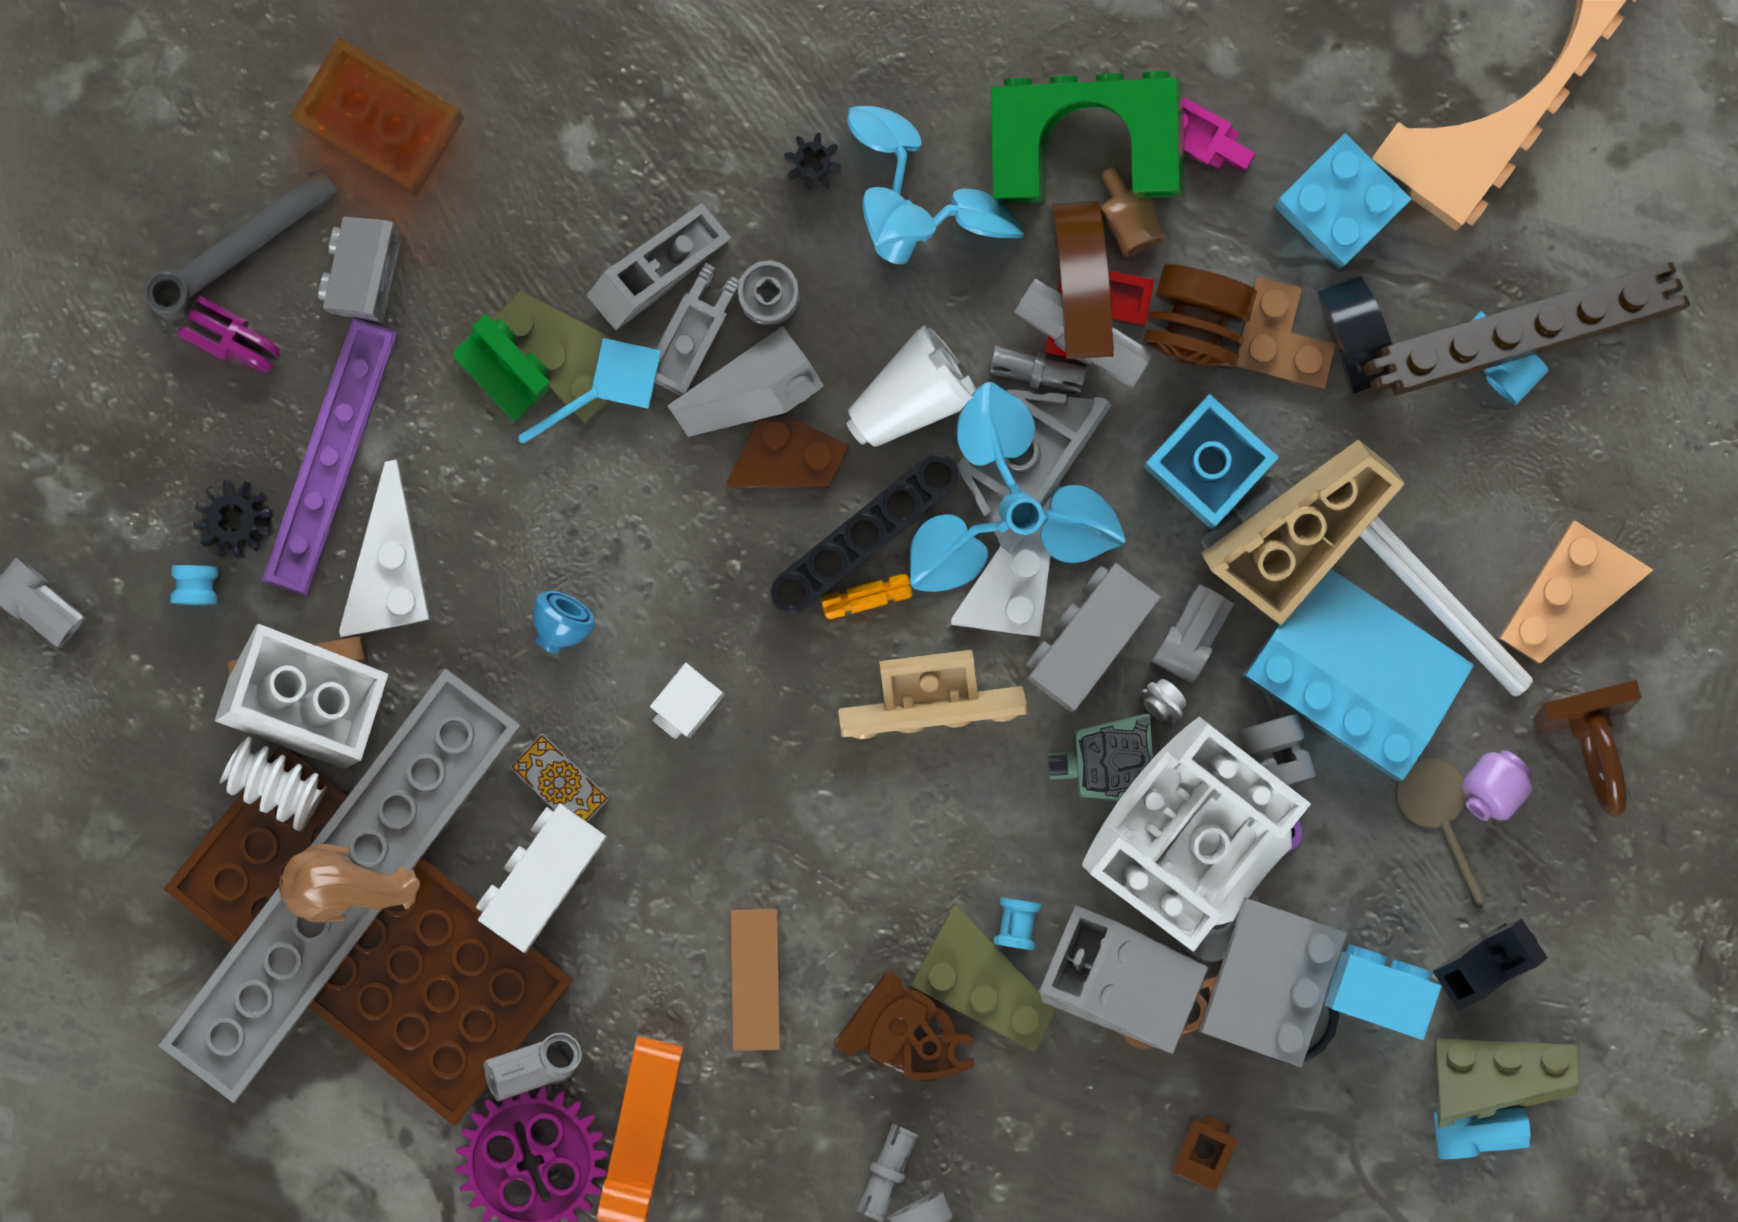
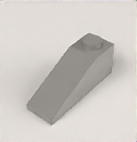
(657, 266)
(752, 387)

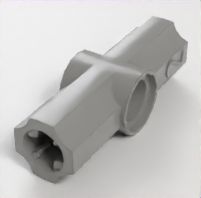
(1044, 310)

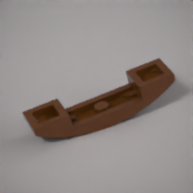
(1083, 279)

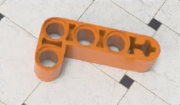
(640, 1131)

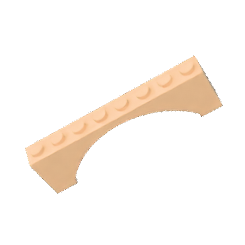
(1456, 165)

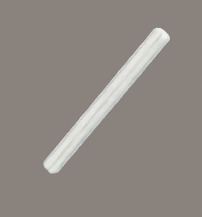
(1446, 607)

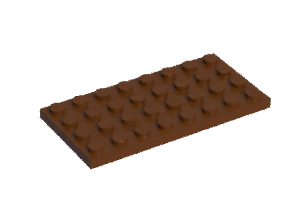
(421, 987)

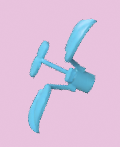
(898, 223)
(1073, 529)

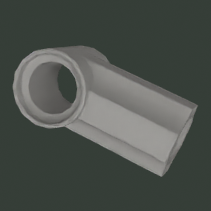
(27, 596)
(1189, 642)
(530, 1068)

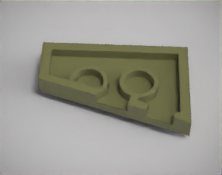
(561, 343)
(1493, 1075)

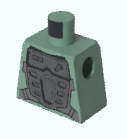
(1105, 757)

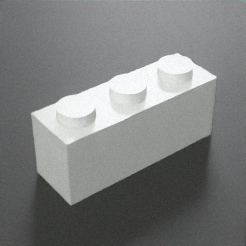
(540, 877)

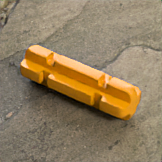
(867, 596)

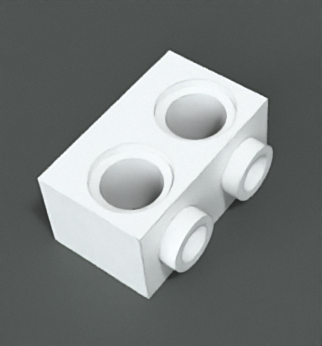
(685, 702)

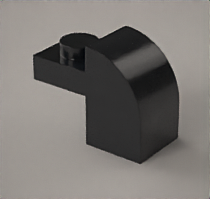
(1355, 327)
(1489, 963)

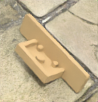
(931, 693)

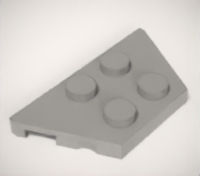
(1060, 434)

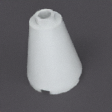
(911, 391)

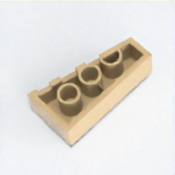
(1305, 531)

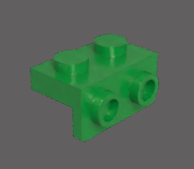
(501, 368)

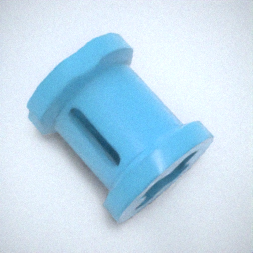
(1017, 923)

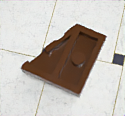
(787, 455)

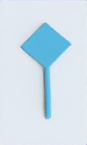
(622, 375)

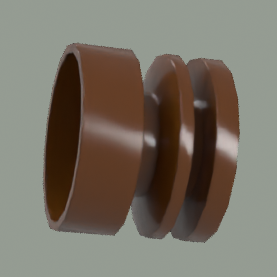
(1199, 316)

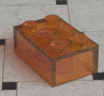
(377, 117)

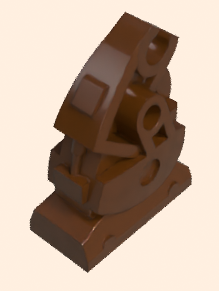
(897, 1032)

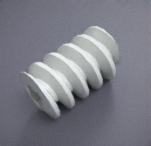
(272, 784)

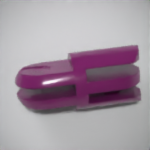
(229, 337)

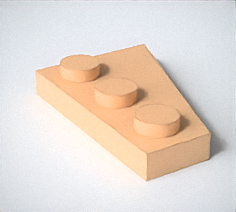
(1570, 591)

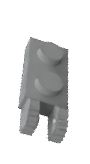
(692, 333)

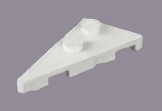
(388, 575)
(1010, 590)

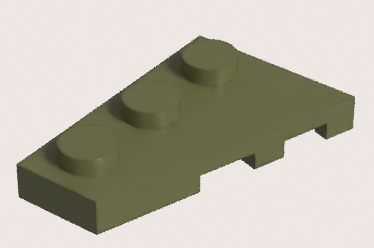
(980, 982)

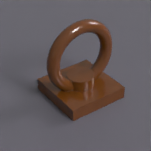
(1591, 721)

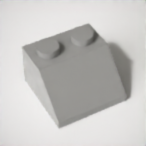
(361, 268)

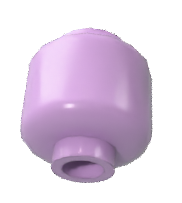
(1497, 786)

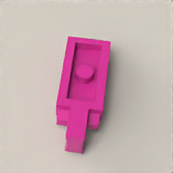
(1212, 139)

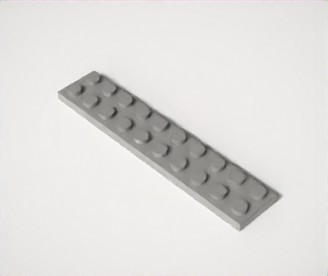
(386, 826)

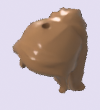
(326, 884)

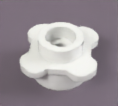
(1163, 701)

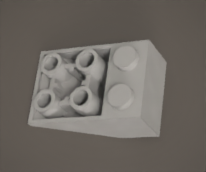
(1122, 980)

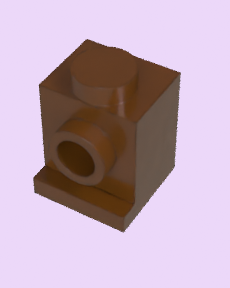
(1210, 1169)

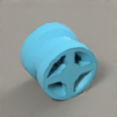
(194, 585)

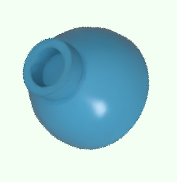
(560, 621)

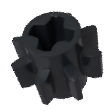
(816, 150)

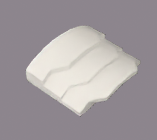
(1195, 833)

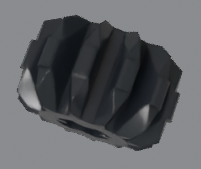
(218, 519)

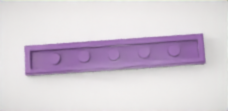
(330, 457)

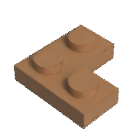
(1270, 345)

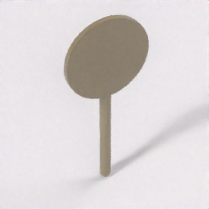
(1433, 799)

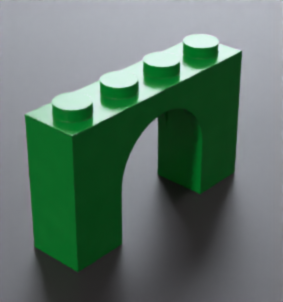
(1028, 113)

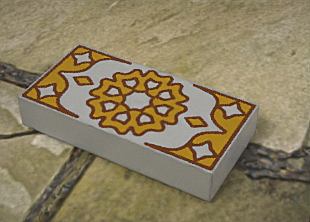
(559, 779)

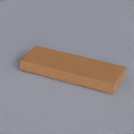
(755, 979)

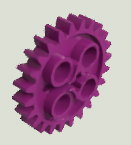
(573, 1146)

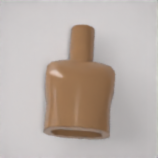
(1129, 218)

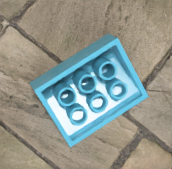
(1360, 674)

